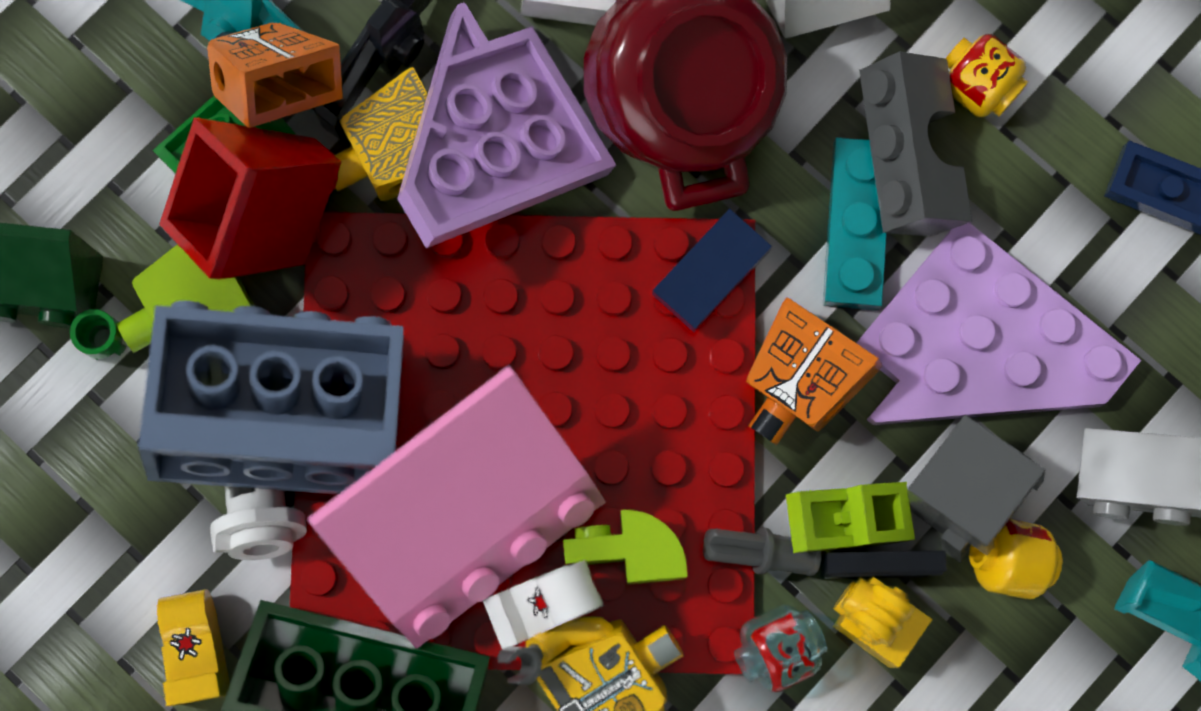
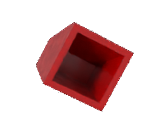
(248, 198)

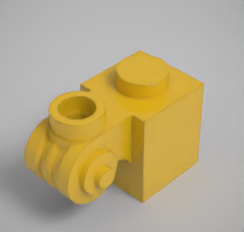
(880, 620)

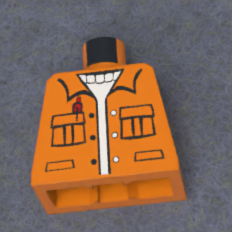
(273, 72)
(806, 372)

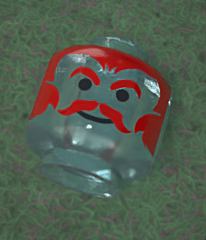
(780, 648)

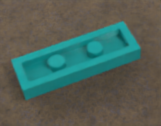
(854, 230)

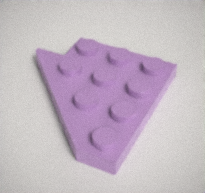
(988, 340)

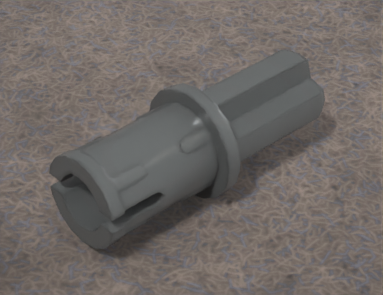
(760, 550)

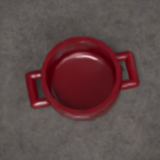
(687, 89)

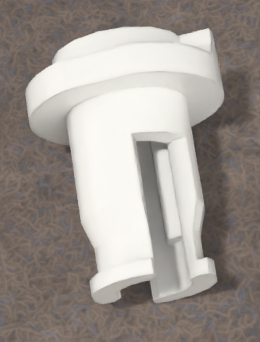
(256, 524)

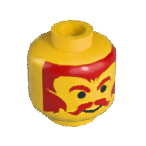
(985, 75)
(1021, 562)

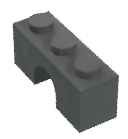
(913, 185)

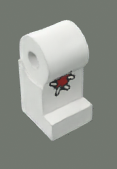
(542, 603)

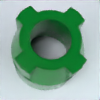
(86, 327)

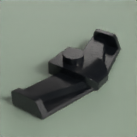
(387, 41)

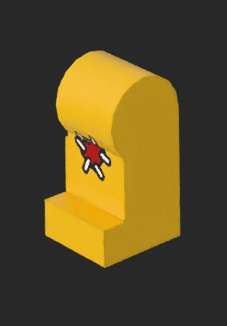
(191, 648)

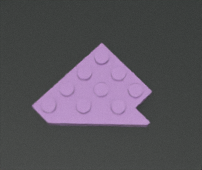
(495, 134)

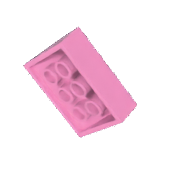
(459, 509)

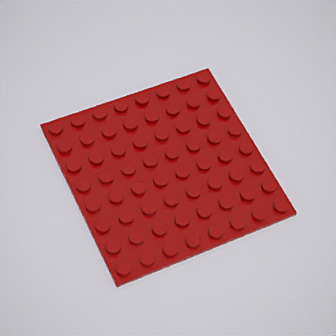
(616, 373)

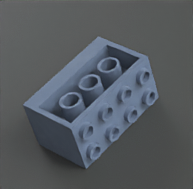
(268, 398)

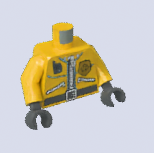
(596, 665)

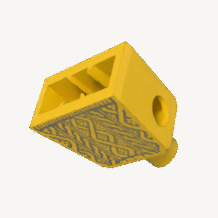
(382, 135)

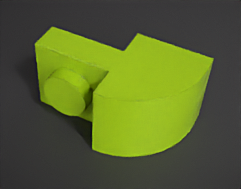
(850, 517)
(645, 545)

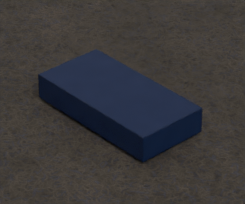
(711, 270)

